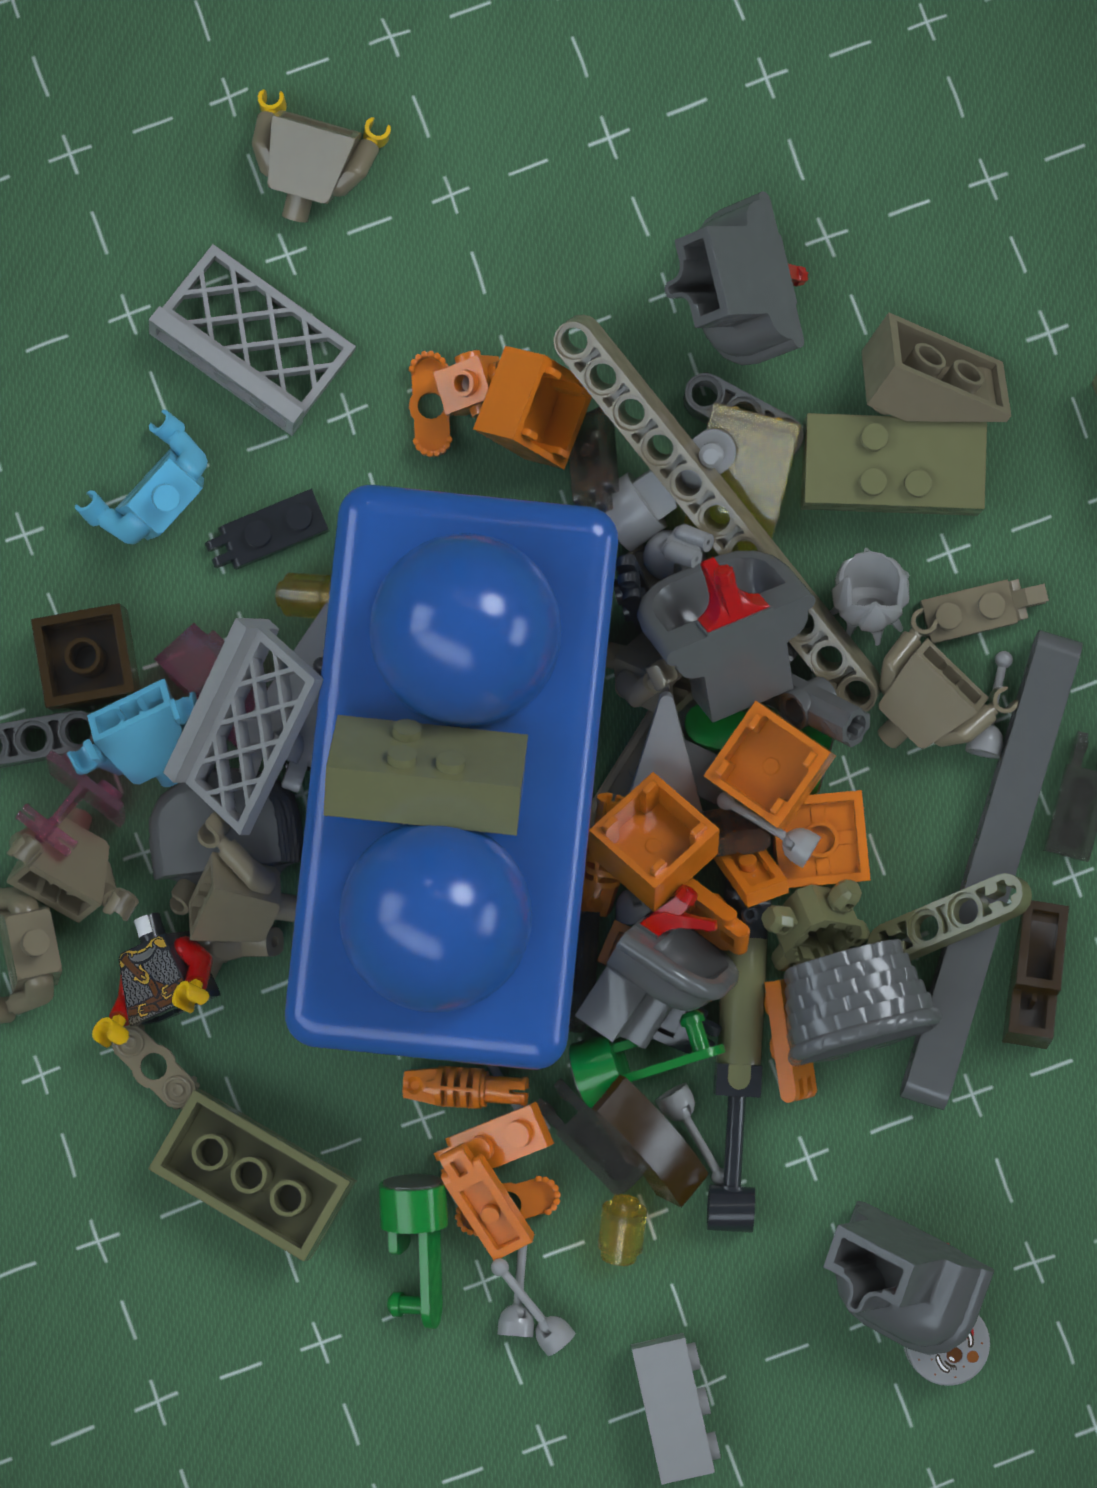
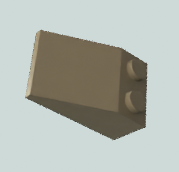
(931, 376)

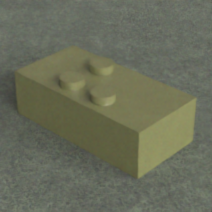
(893, 465)
(425, 774)
(252, 1174)

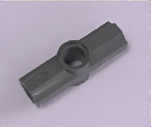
(818, 706)

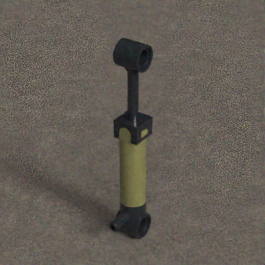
(739, 1068)

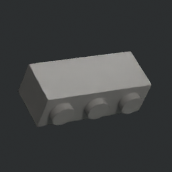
(675, 1408)

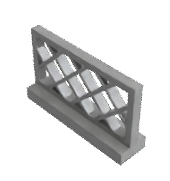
(228, 369)
(223, 706)

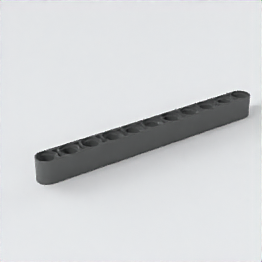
(994, 852)

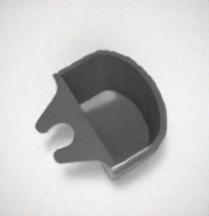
(181, 813)
(855, 1003)

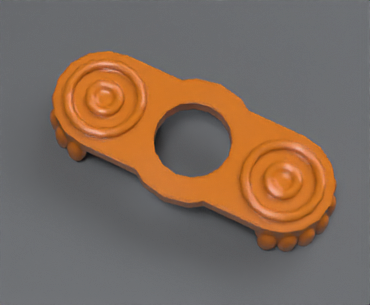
(431, 435)
(536, 1198)

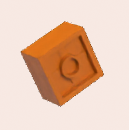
(533, 407)
(769, 765)
(653, 841)
(842, 846)

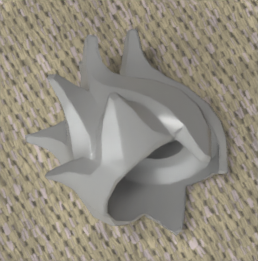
(870, 593)

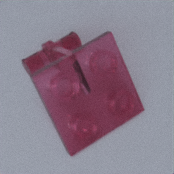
(100, 796)

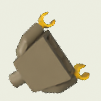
(310, 156)

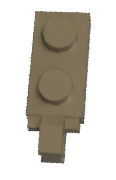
(980, 609)

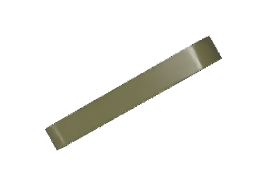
(947, 914)

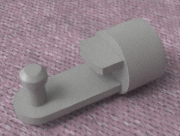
(644, 500)

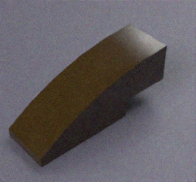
(1036, 975)
(649, 1142)

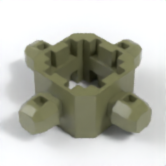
(815, 923)

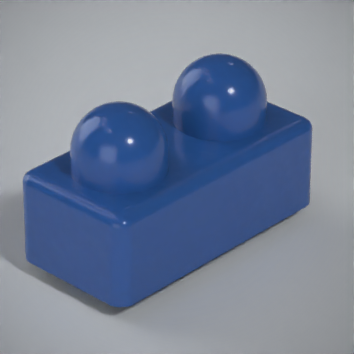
(443, 931)

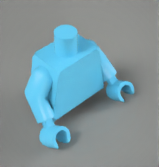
(159, 495)
(135, 735)

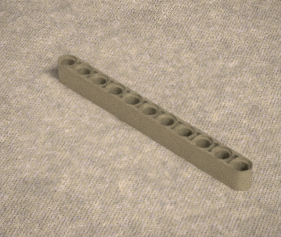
(713, 491)

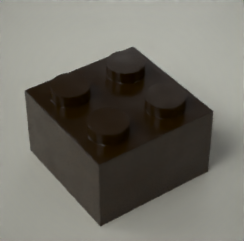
(85, 657)

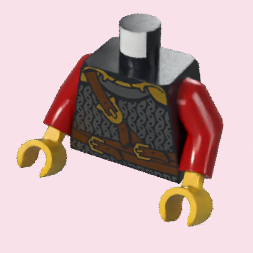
(157, 980)

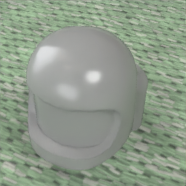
(676, 550)

